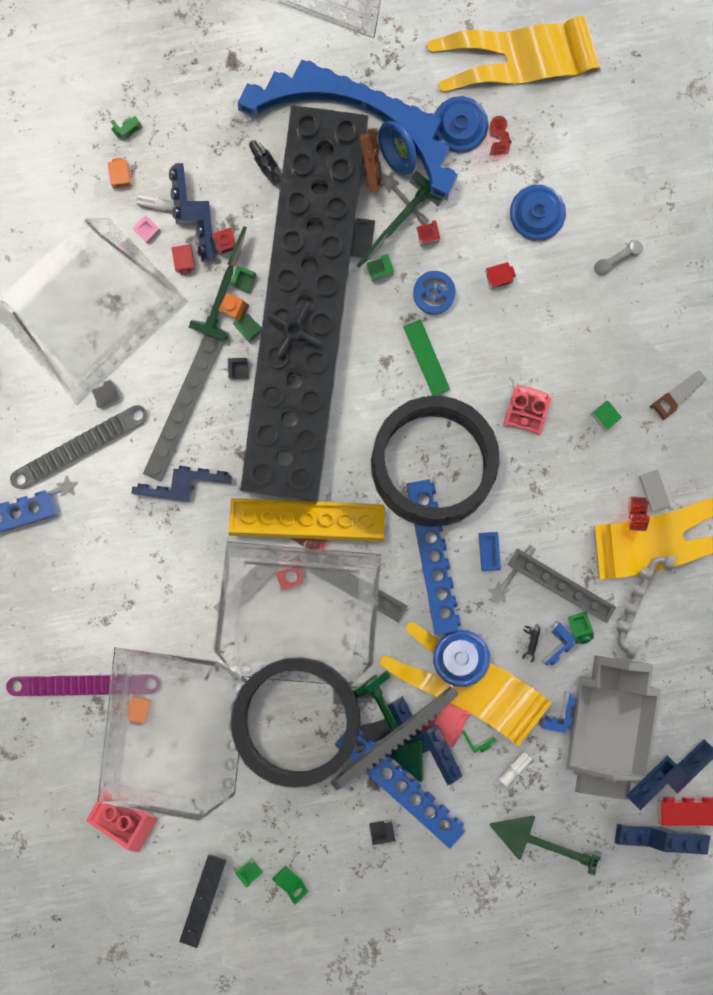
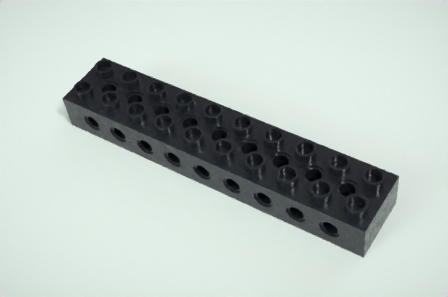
(288, 284)

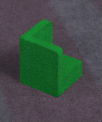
(380, 268)
(243, 279)
(248, 328)
(606, 415)
(248, 871)

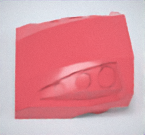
(528, 409)
(450, 722)

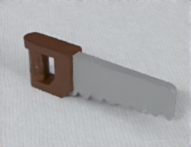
(678, 394)

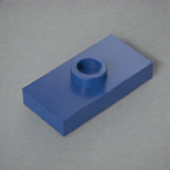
(489, 551)

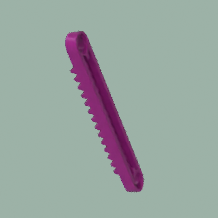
(61, 685)

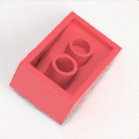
(122, 824)

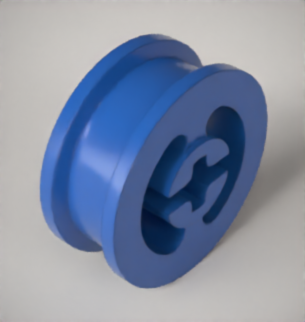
(419, 290)

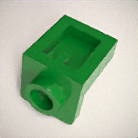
(129, 127)
(581, 628)

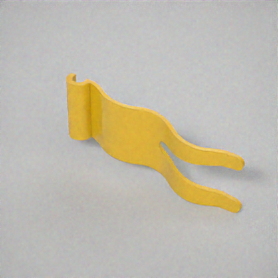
(531, 53)
(626, 551)
(496, 699)

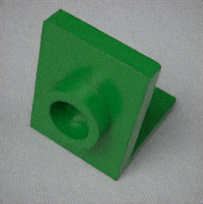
(483, 746)
(290, 884)

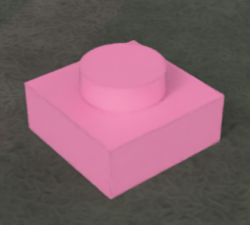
(146, 229)

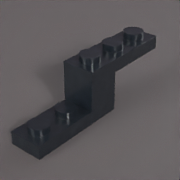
(203, 900)

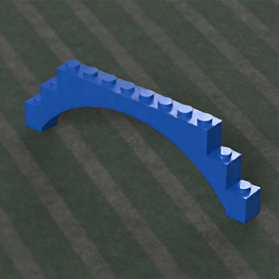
(316, 83)

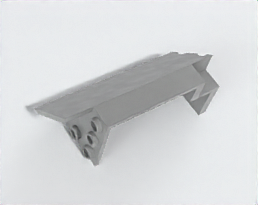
(613, 727)

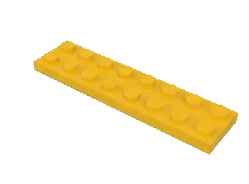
(307, 520)

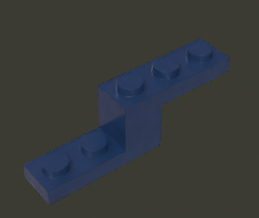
(191, 212)
(182, 483)
(432, 741)
(672, 774)
(662, 839)

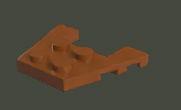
(371, 160)

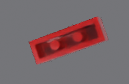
(685, 811)

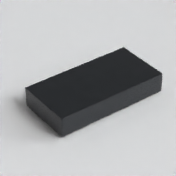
(362, 237)
(375, 731)

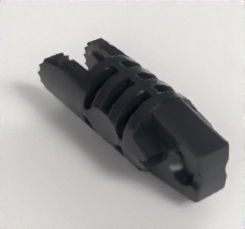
(265, 162)

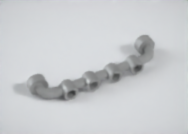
(639, 591)

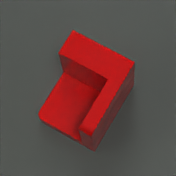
(428, 233)

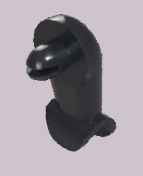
(534, 636)

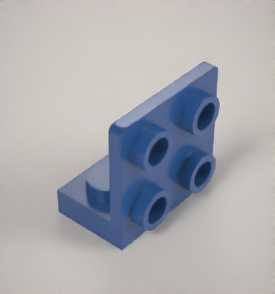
(560, 633)
(564, 721)

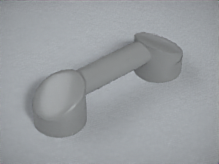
(603, 266)

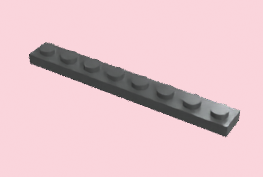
(182, 408)

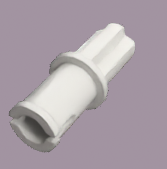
(156, 203)
(515, 769)

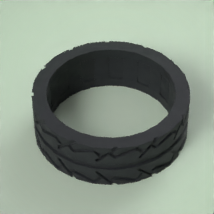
(452, 410)
(252, 757)

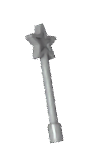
(389, 182)
(64, 487)
(500, 590)

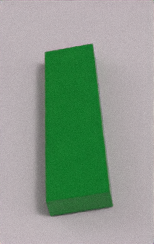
(426, 358)

